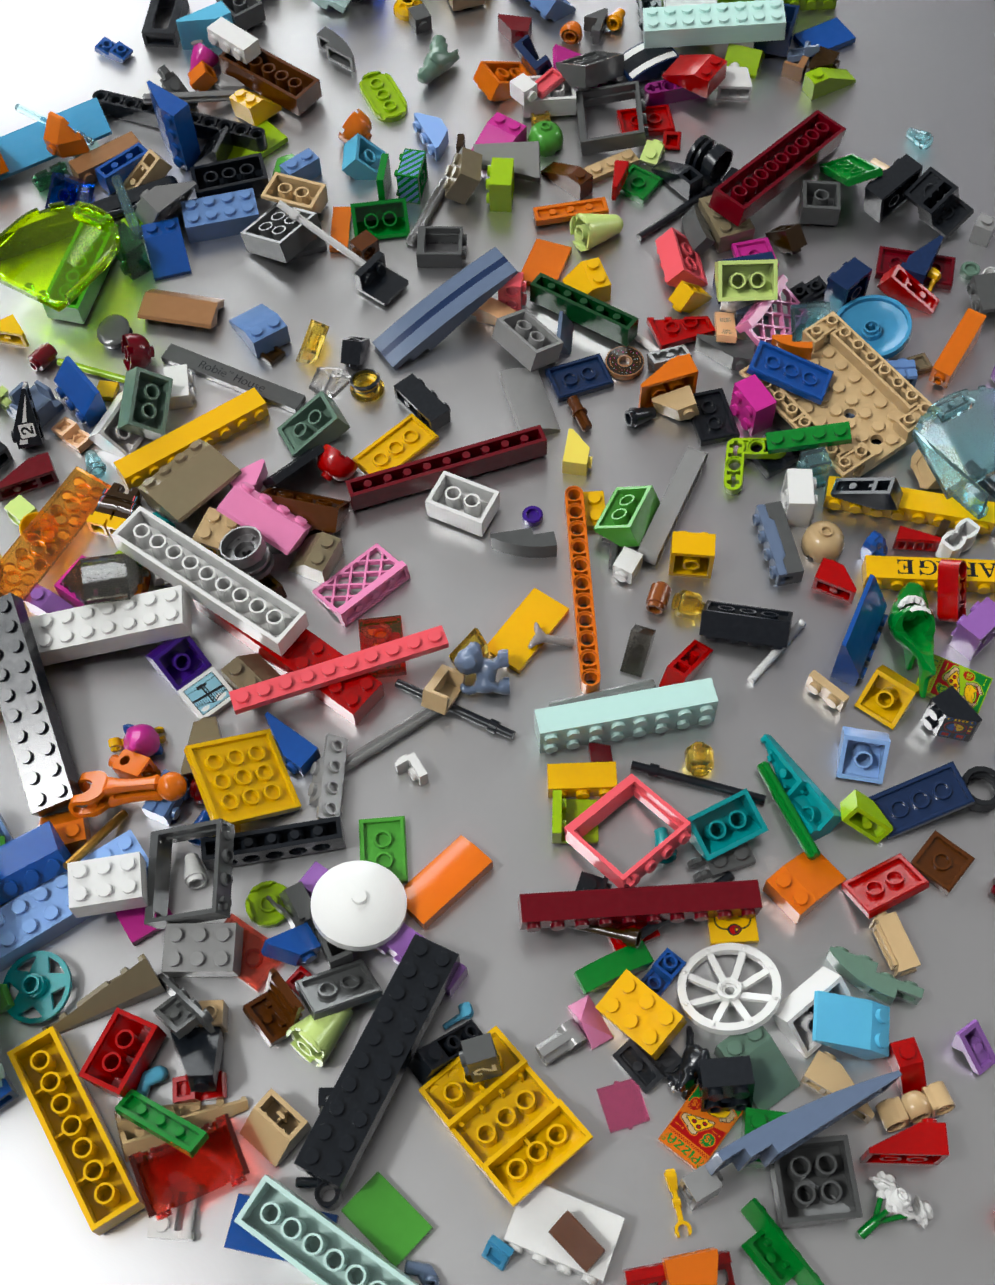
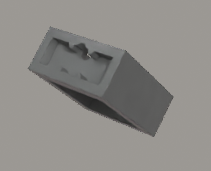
(440, 234)

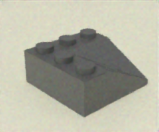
(278, 236)
(816, 1183)

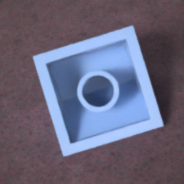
(862, 755)

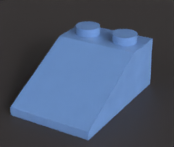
(261, 329)

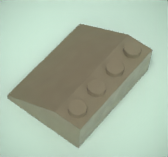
(188, 481)

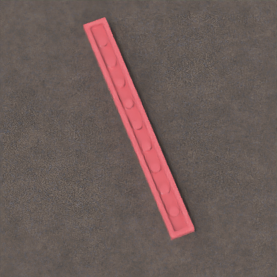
(338, 669)

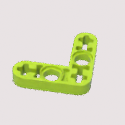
(743, 452)

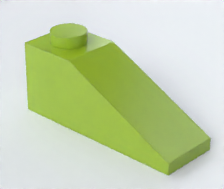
(825, 81)

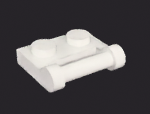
(166, 1228)

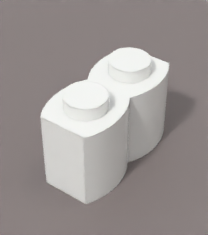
(958, 539)

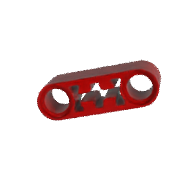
(951, 590)

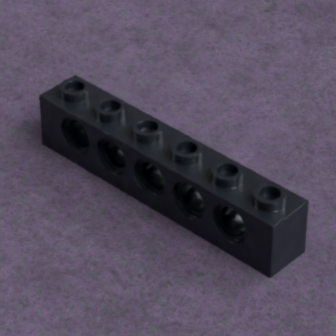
(280, 842)

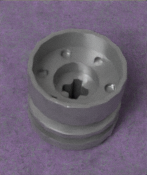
(247, 551)

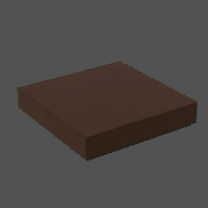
(942, 862)

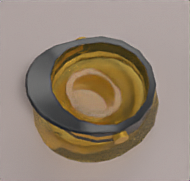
(366, 385)

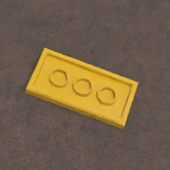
(397, 446)
(519, 628)

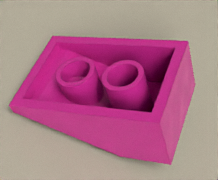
(502, 130)

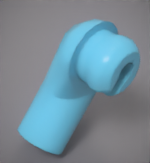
(151, 1077)

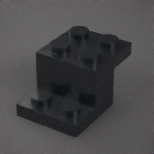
(938, 202)

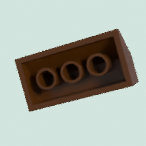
(320, 511)

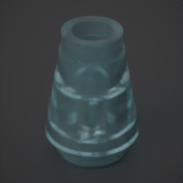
(920, 138)
(94, 464)

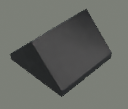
(216, 148)

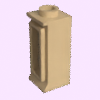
(894, 944)

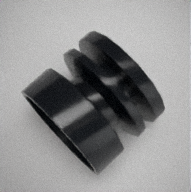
(709, 158)

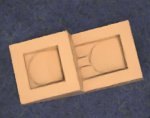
(72, 435)

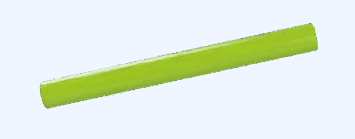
(97, 372)

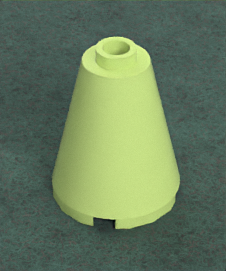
(594, 229)
(318, 1037)

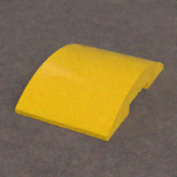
(508, 1122)

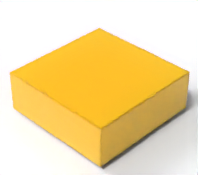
(108, 390)

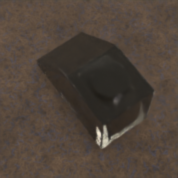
(637, 650)

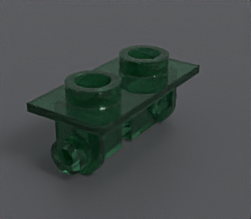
(43, 178)

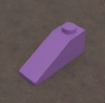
(44, 601)

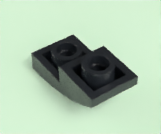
(810, 291)

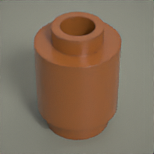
(658, 597)

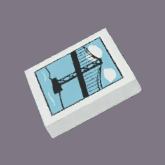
(207, 694)

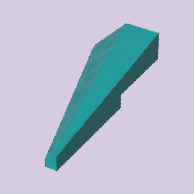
(810, 802)

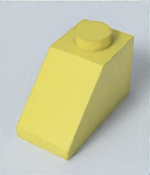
(576, 455)

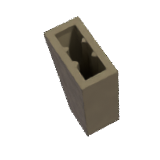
(202, 731)

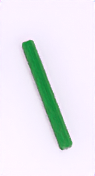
(788, 810)

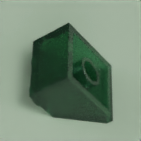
(132, 253)

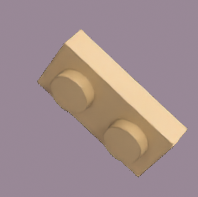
(826, 690)

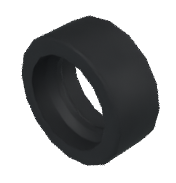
(986, 774)

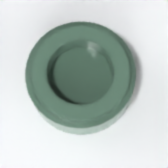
(969, 269)

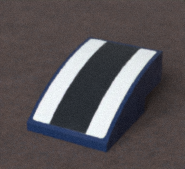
(647, 64)

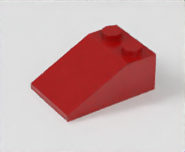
(697, 73)
(917, 1145)

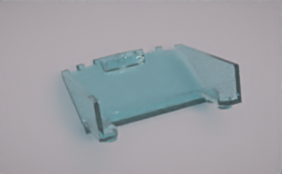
(960, 445)

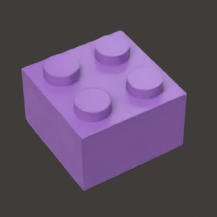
(974, 630)

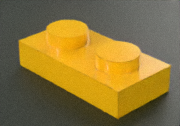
(594, 506)

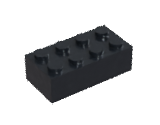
(230, 176)

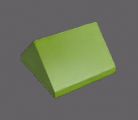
(746, 57)

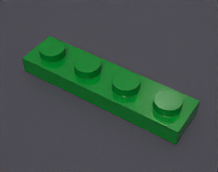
(808, 437)
(162, 1123)

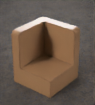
(795, 71)

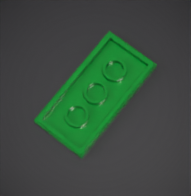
(850, 170)

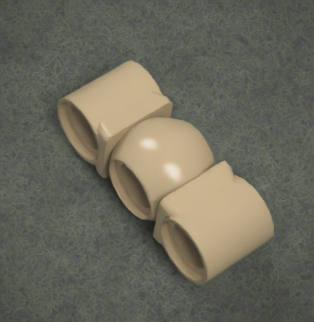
(915, 1106)

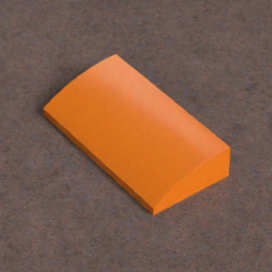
(445, 881)

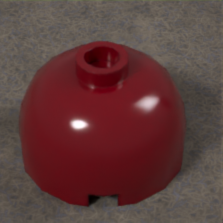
(136, 351)

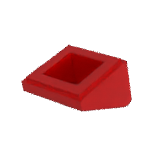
(672, 140)

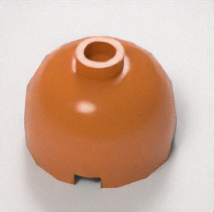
(356, 123)

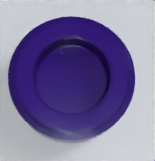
(532, 516)

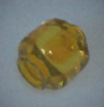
(687, 604)
(699, 759)

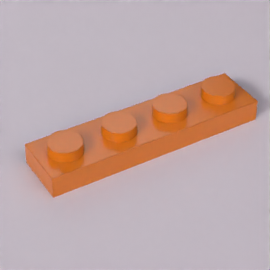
(564, 211)

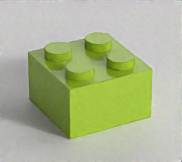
(500, 184)

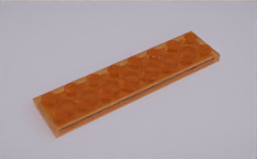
(49, 533)

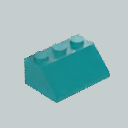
(726, 825)

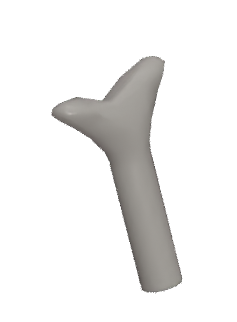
(541, 637)

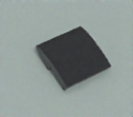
(771, 467)
(643, 1067)

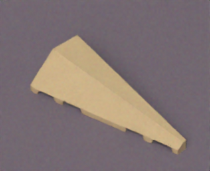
(137, 1139)

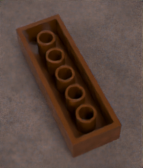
(274, 80)

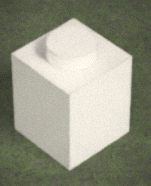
(523, 89)
(627, 565)

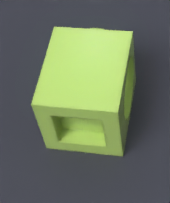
(18, 509)

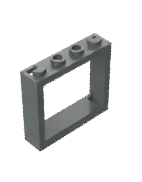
(606, 95)
(160, 866)

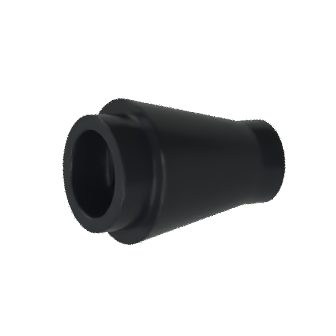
(638, 416)

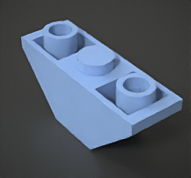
(432, 133)

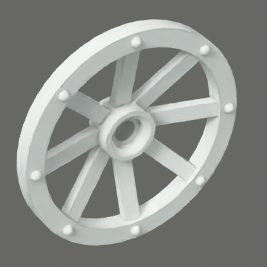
(729, 986)

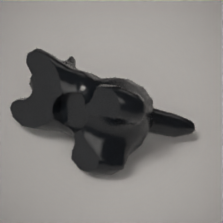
(686, 1076)

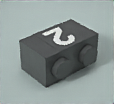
(480, 1058)

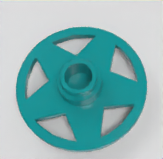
(38, 987)

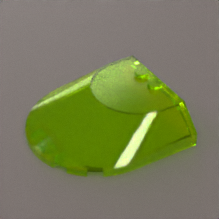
(57, 252)

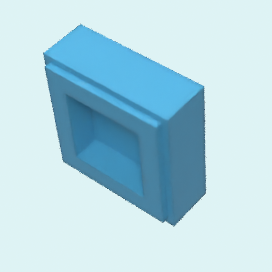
(497, 1252)

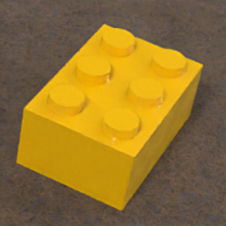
(641, 1014)

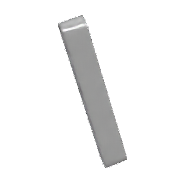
(672, 505)

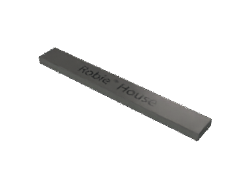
(234, 378)

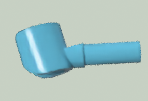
(466, 1013)

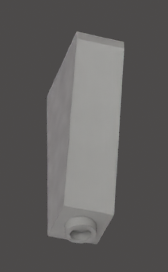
(525, 156)

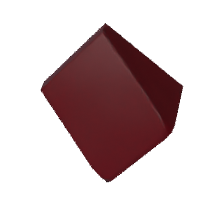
(599, 752)

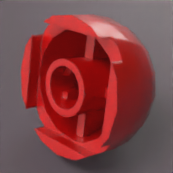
(335, 465)

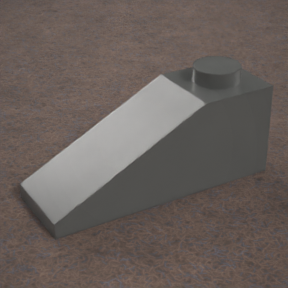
(732, 355)

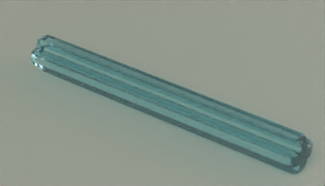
(127, 206)

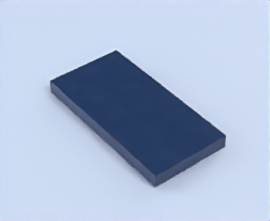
(923, 799)

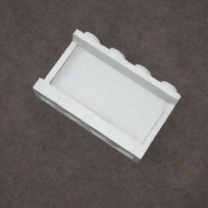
(540, 1212)

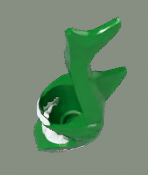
(914, 628)

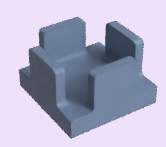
(45, 403)

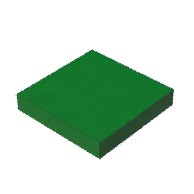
(383, 177)
(640, 184)

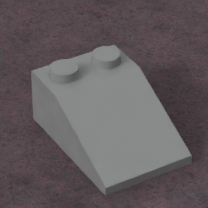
(162, 201)

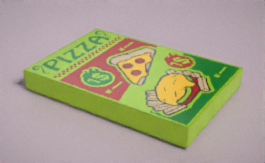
(969, 683)

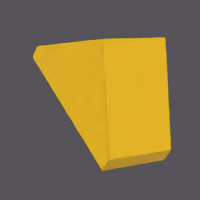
(12, 332)

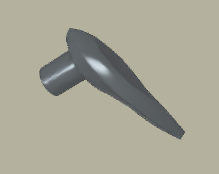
(613, 551)

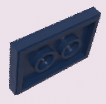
(579, 377)

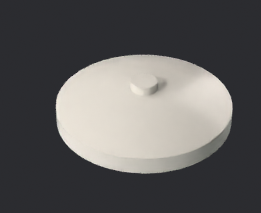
(358, 905)

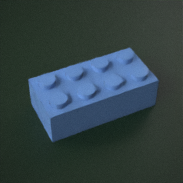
(219, 215)

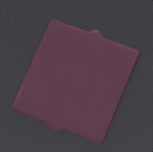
(623, 1105)

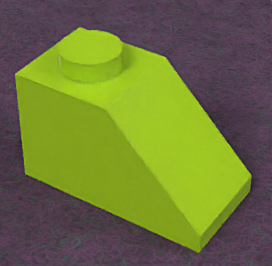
(865, 816)

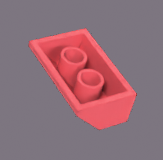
(679, 259)

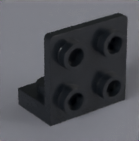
(378, 281)

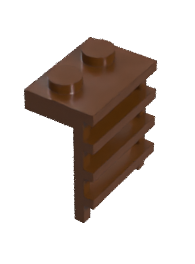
(274, 1010)

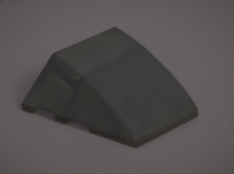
(105, 578)

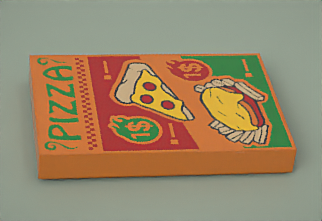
(697, 1134)

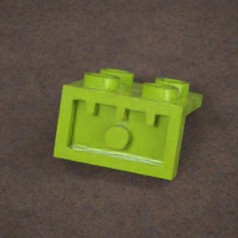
(566, 811)

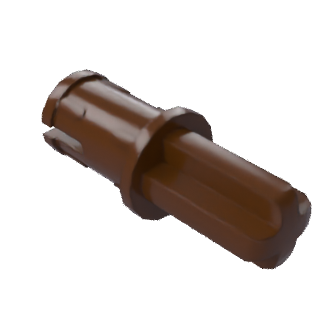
(579, 413)

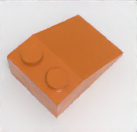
(495, 78)
(669, 377)
(802, 885)

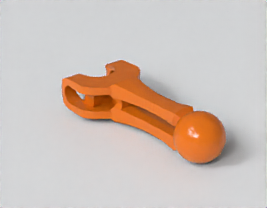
(111, 792)

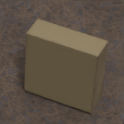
(922, 363)

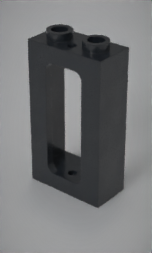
(163, 37)

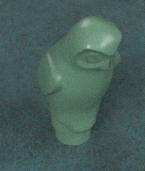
(437, 60)

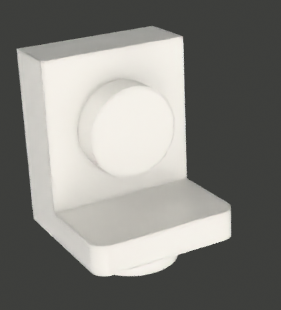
(413, 766)

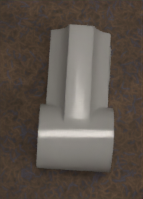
(566, 1039)

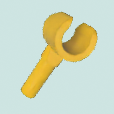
(935, 275)

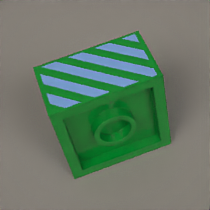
(412, 175)

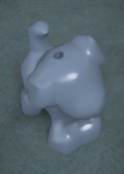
(471, 661)

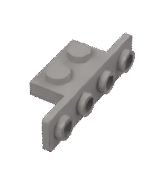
(328, 778)

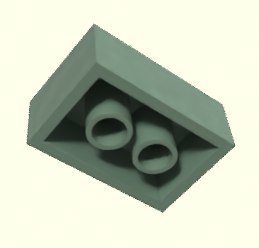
(145, 403)

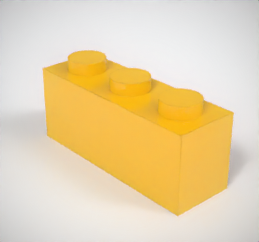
(581, 779)

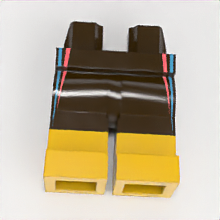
(113, 509)

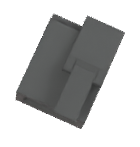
(296, 903)

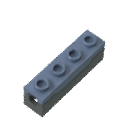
(778, 543)

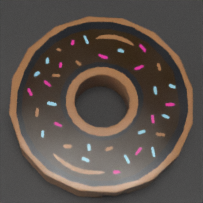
(627, 354)

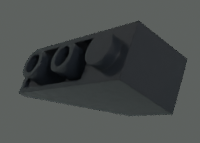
(680, 177)
(441, 1052)

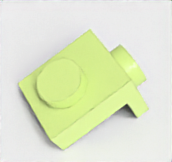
(652, 152)

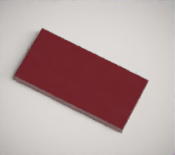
(889, 257)

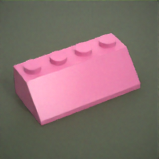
(258, 510)

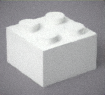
(799, 497)

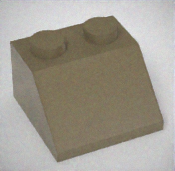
(317, 557)
(247, 670)

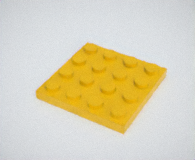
(242, 777)

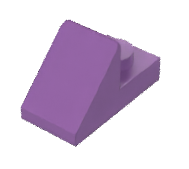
(975, 1047)

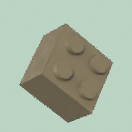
(463, 175)

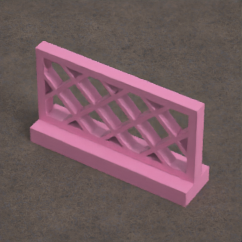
(754, 315)
(371, 592)

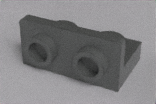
(659, 358)

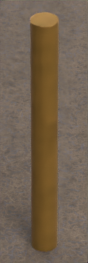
(97, 838)

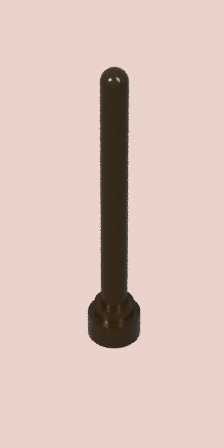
(630, 936)

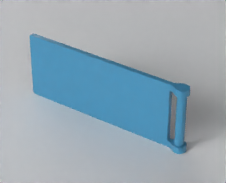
(27, 148)

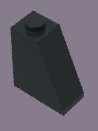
(200, 1057)

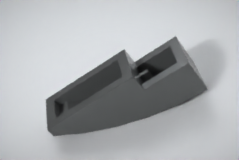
(336, 48)
(697, 230)
(525, 543)

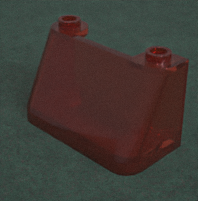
(173, 1178)

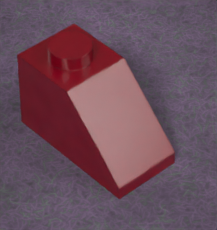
(514, 27)

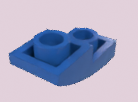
(115, 51)
(663, 972)

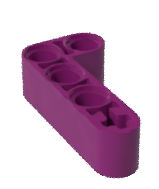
(666, 92)

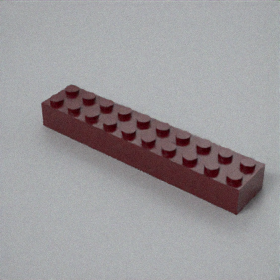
(776, 168)

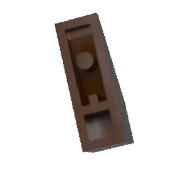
(570, 178)

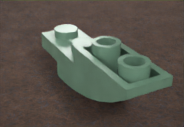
(862, 974)

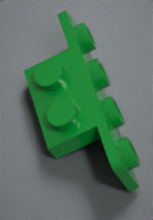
(773, 1251)

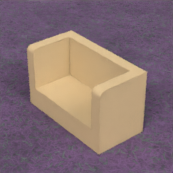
(442, 689)

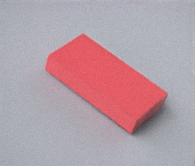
(548, 82)

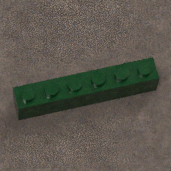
(584, 309)

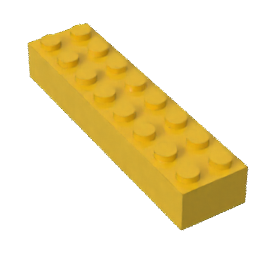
(76, 1131)

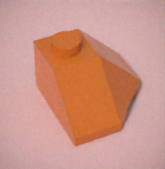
(62, 139)

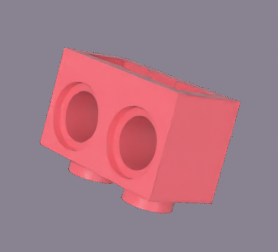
(513, 292)

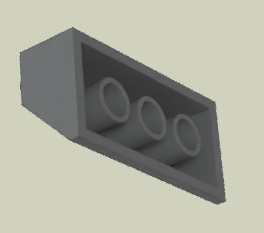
(592, 69)

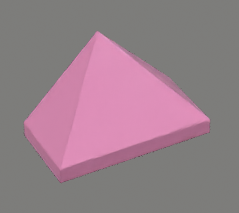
(590, 1022)

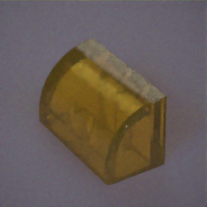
(312, 342)

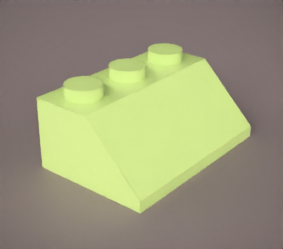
(746, 280)

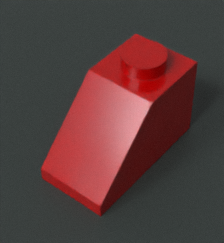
(834, 581)
(906, 1058)

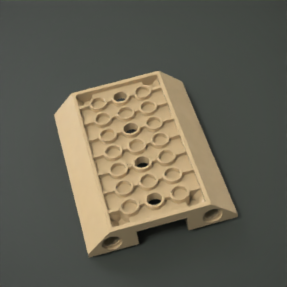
(862, 385)

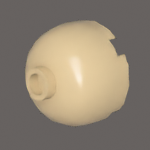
(822, 540)

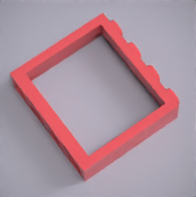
(605, 806)

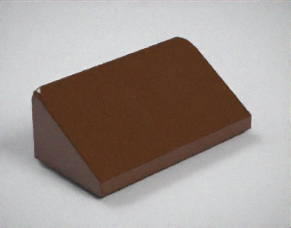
(577, 1241)

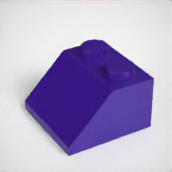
(178, 661)

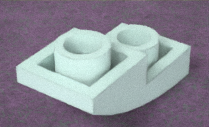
(339, 5)

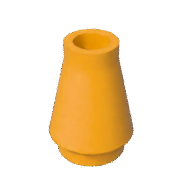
(615, 20)

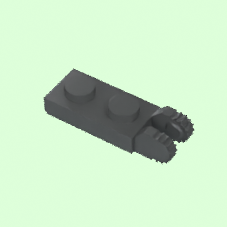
(730, 861)

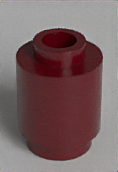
(42, 357)

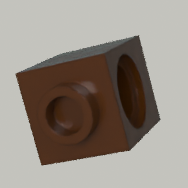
(364, 245)

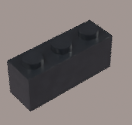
(422, 402)

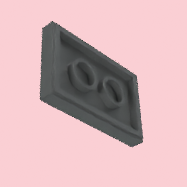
(338, 989)

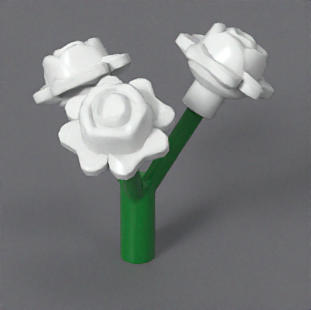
(897, 1202)

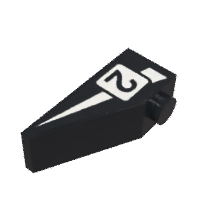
(27, 427)

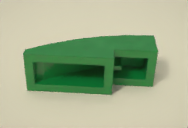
(609, 968)

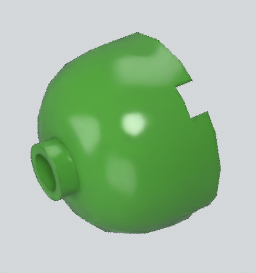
(549, 137)

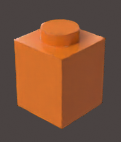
(202, 77)

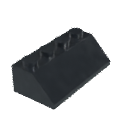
(746, 624)

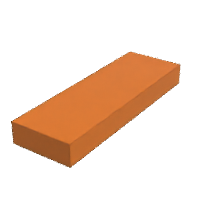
(341, 226)

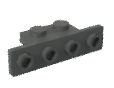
(180, 1012)

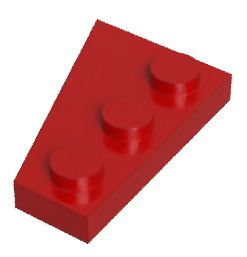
(679, 331)

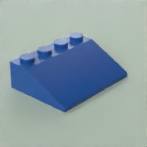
(175, 126)
(861, 635)

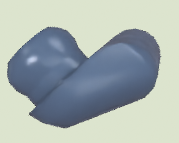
(423, 1271)

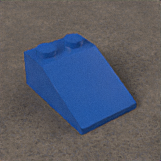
(166, 249)

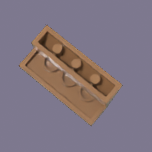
(180, 308)

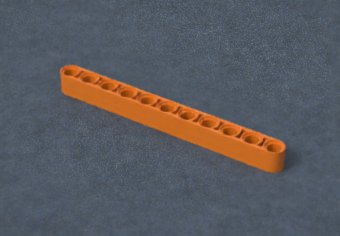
(580, 596)

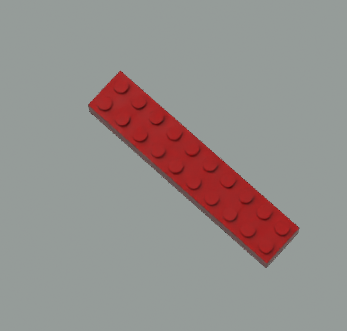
(349, 698)

